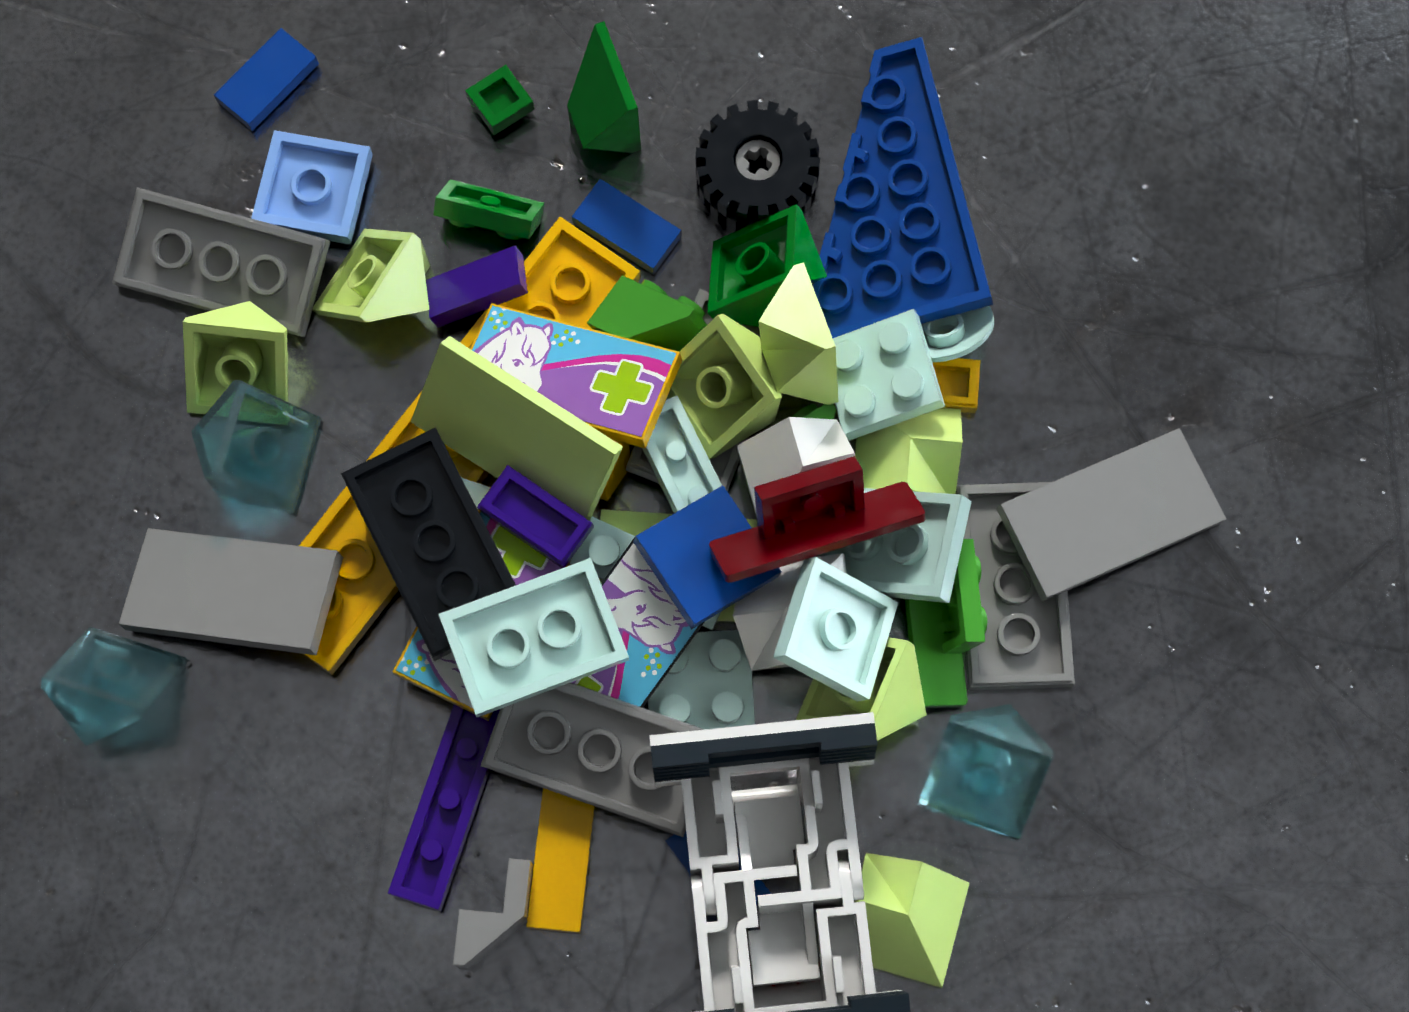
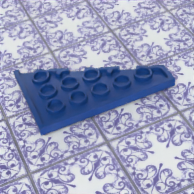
(901, 209)

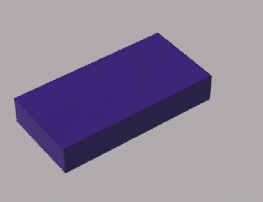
(476, 286)
(535, 517)

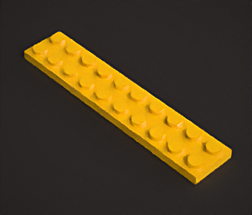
(565, 282)

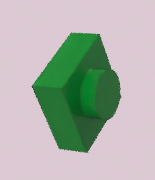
(500, 99)

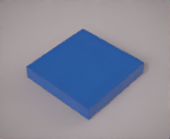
(682, 558)

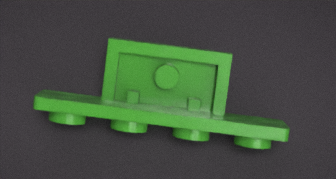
(946, 632)

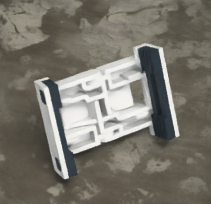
(767, 833)

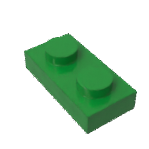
(490, 209)

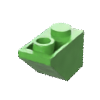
(648, 315)

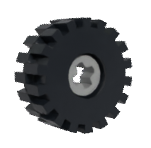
(746, 135)

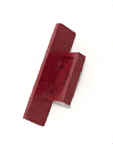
(814, 516)

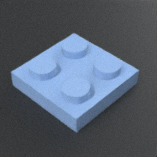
(313, 185)

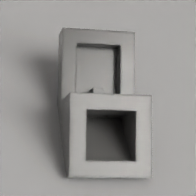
(483, 931)

